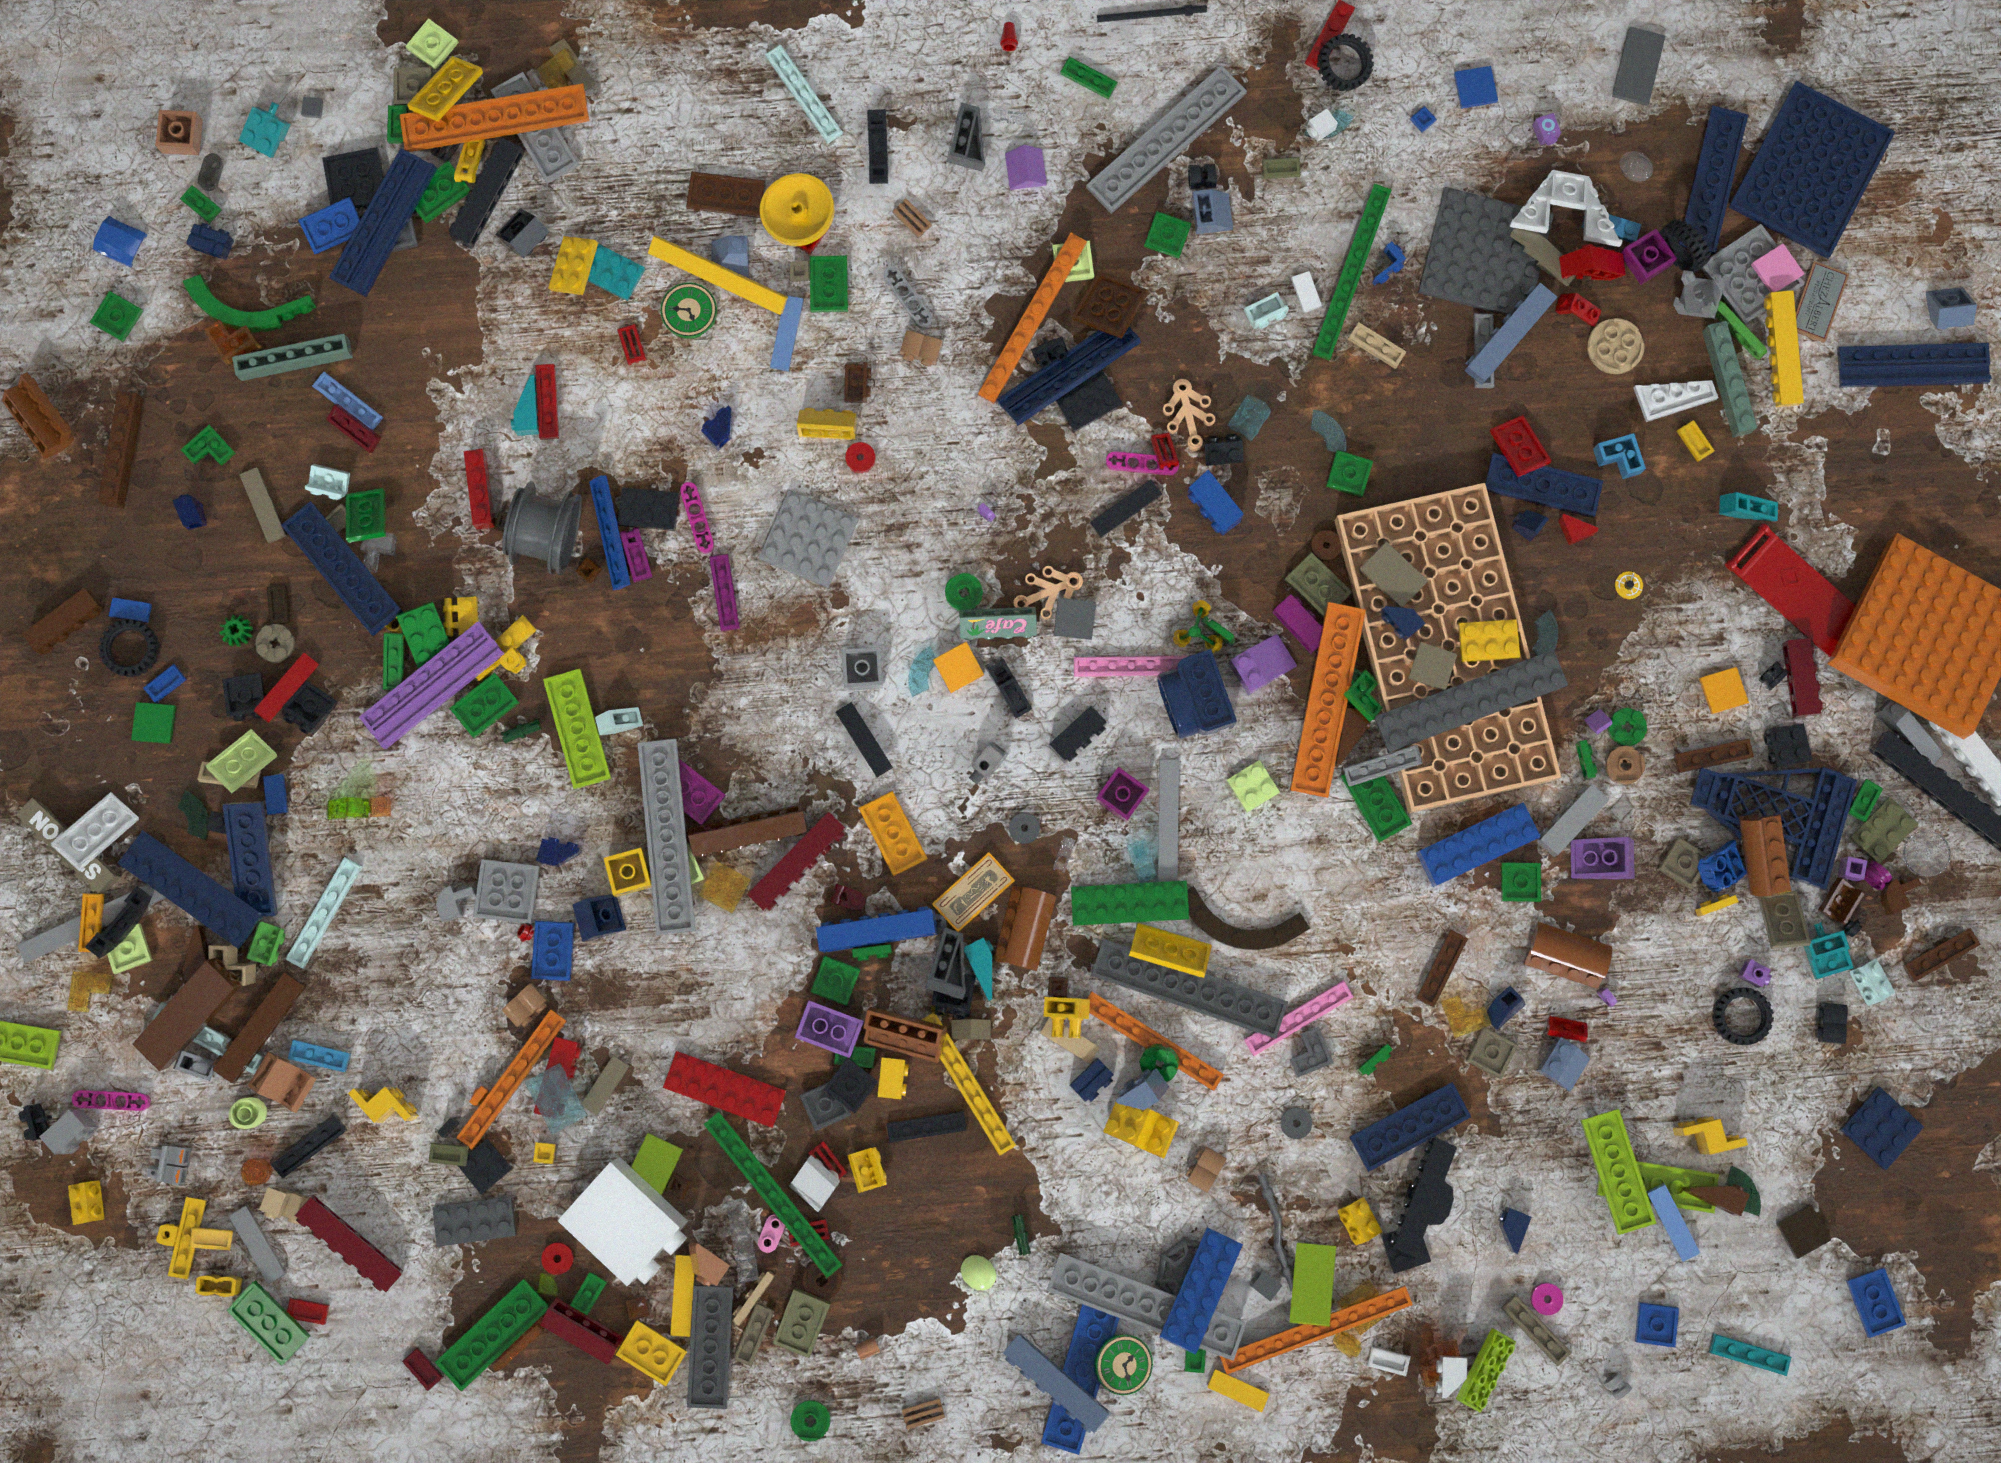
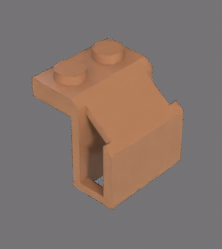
(282, 1082)

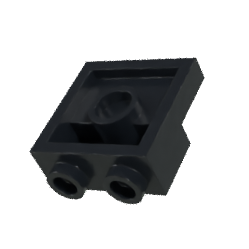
(243, 695)
(308, 708)
(1787, 745)
(947, 1004)

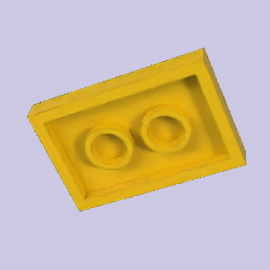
(573, 265)
(1489, 640)
(651, 1353)

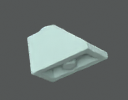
(618, 720)

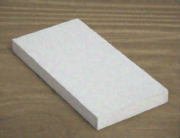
(94, 831)

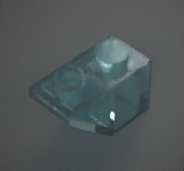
(1141, 861)

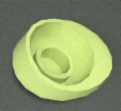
(247, 1113)
(978, 1272)

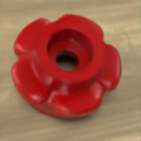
(525, 932)

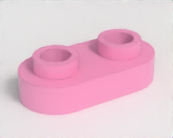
(771, 1233)

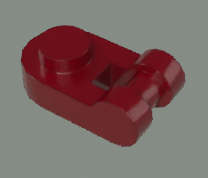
(855, 899)

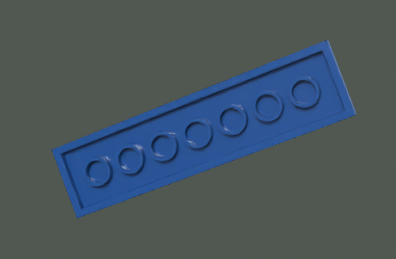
(1090, 1332)

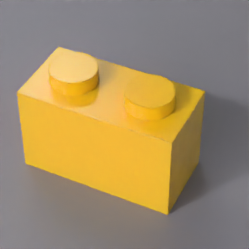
(892, 1077)

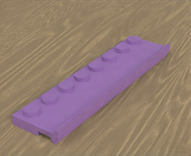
(431, 685)

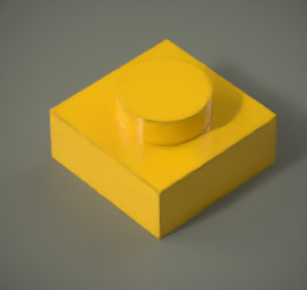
(544, 1153)

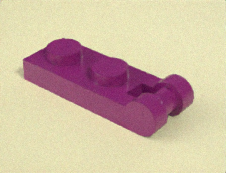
(636, 555)

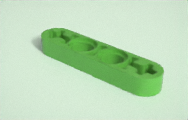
(1741, 332)

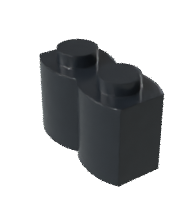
(1832, 1023)

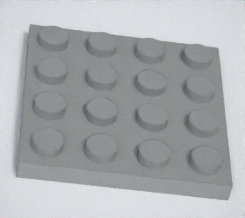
(1743, 287)
(808, 539)

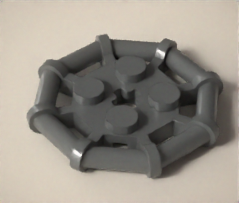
(1179, 1267)

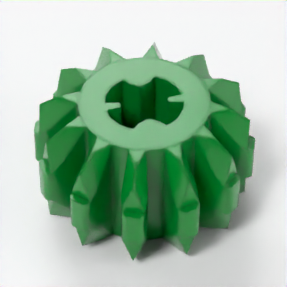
(236, 638)

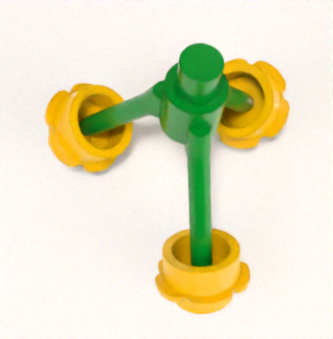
(1183, 637)

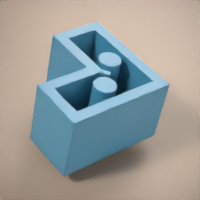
(1624, 452)

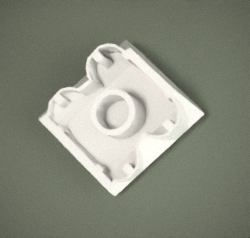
(815, 1183)

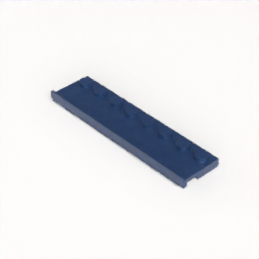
(383, 222)
(1913, 365)
(1064, 375)
(190, 889)

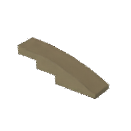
(1543, 251)

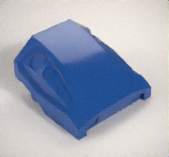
(118, 241)
(1722, 867)

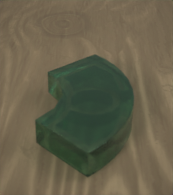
(196, 815)
(1740, 1178)

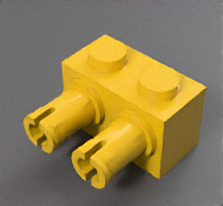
(1063, 1008)

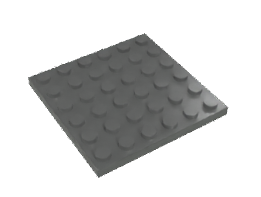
(1475, 257)

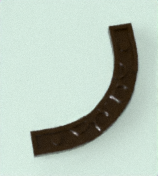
(1238, 937)

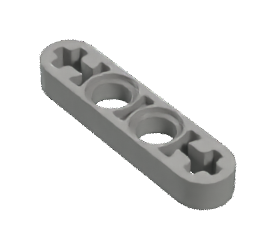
(908, 297)

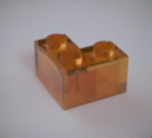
(233, 344)
(1428, 1371)

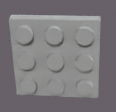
(506, 891)

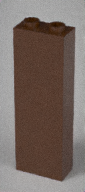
(187, 1014)

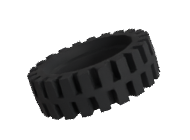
(1361, 50)
(1692, 240)
(113, 632)
(1761, 1002)

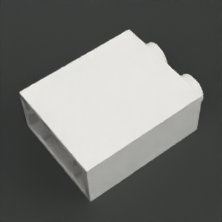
(625, 1223)

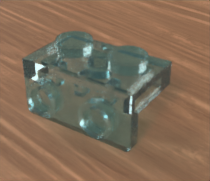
(1250, 417)

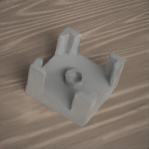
(1699, 295)

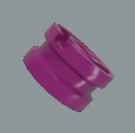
(1877, 875)

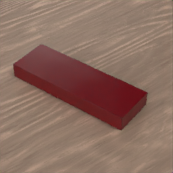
(353, 428)

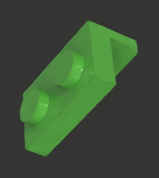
(265, 943)

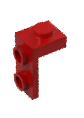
(1578, 306)

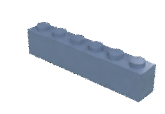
(1510, 333)
(1057, 1383)

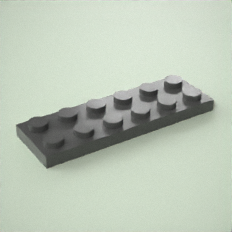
(710, 1347)

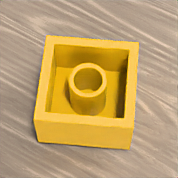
(628, 872)

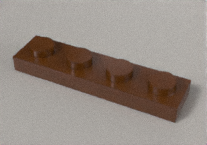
(1713, 756)
(1941, 955)
(1441, 968)

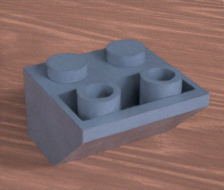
(1211, 211)
(1143, 1091)

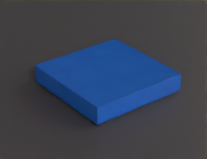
(1475, 87)
(1656, 1324)

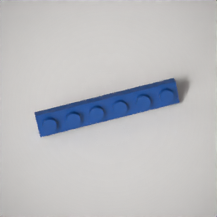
(609, 532)

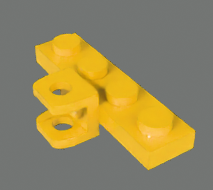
(509, 642)
(180, 1237)

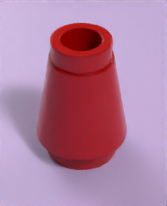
(1009, 38)

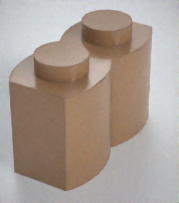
(921, 348)
(525, 1005)
(1205, 1169)

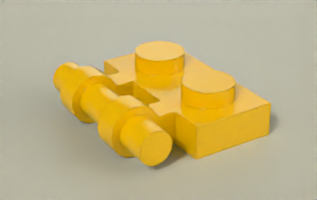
(467, 614)

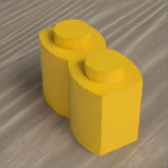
(218, 1285)

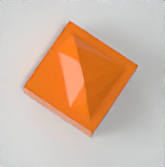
(479, 1095)

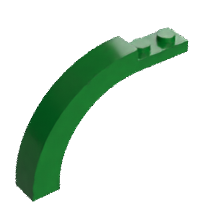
(236, 319)

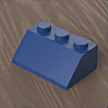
(1215, 503)

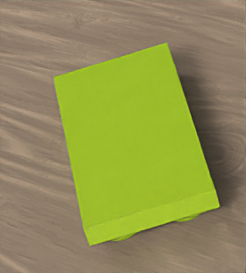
(656, 1161)
(1313, 1284)
(1486, 1370)

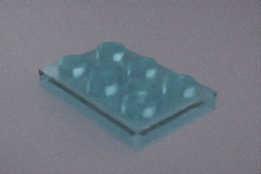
(556, 1098)

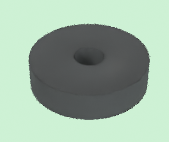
(1028, 820)
(1287, 1123)

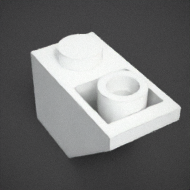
(1452, 1374)

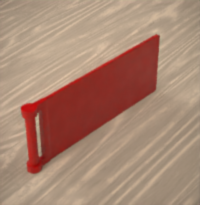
(1812, 608)

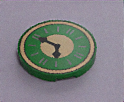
(688, 310)
(1123, 1364)

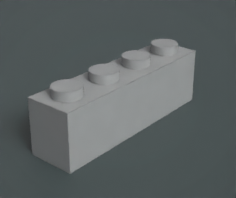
(1572, 820)

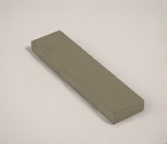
(263, 505)
(1536, 1330)

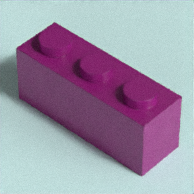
(1299, 622)

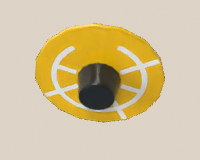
(1629, 585)

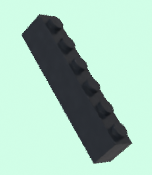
(486, 193)
(1423, 1197)

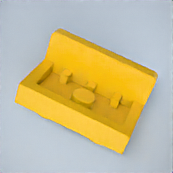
(867, 1169)
(86, 1202)
(1359, 1221)

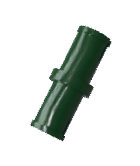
(521, 731)
(1020, 1234)

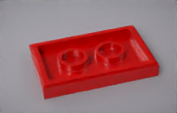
(1520, 446)

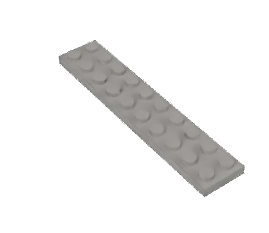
(1166, 139)
(666, 837)
(1136, 1302)

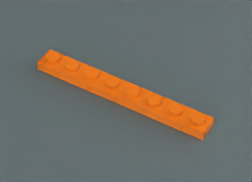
(1146, 1036)
(511, 1079)

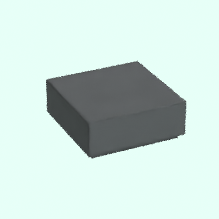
(312, 107)

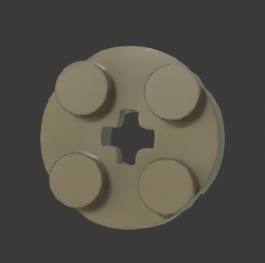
(280, 652)

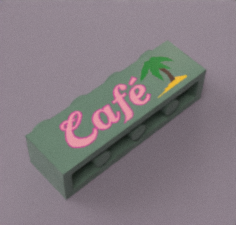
(998, 623)

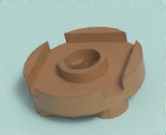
(1617, 773)

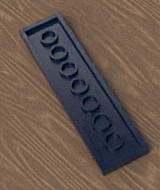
(1715, 173)
(341, 568)

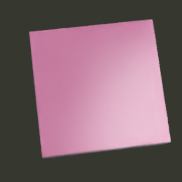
(1777, 269)

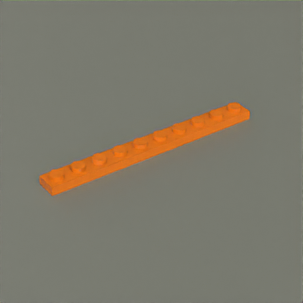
(1032, 318)
(1306, 1334)

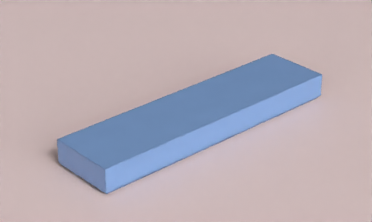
(787, 334)
(340, 395)
(1673, 1222)

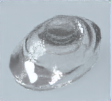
(1636, 166)

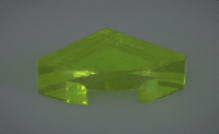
(547, 1285)

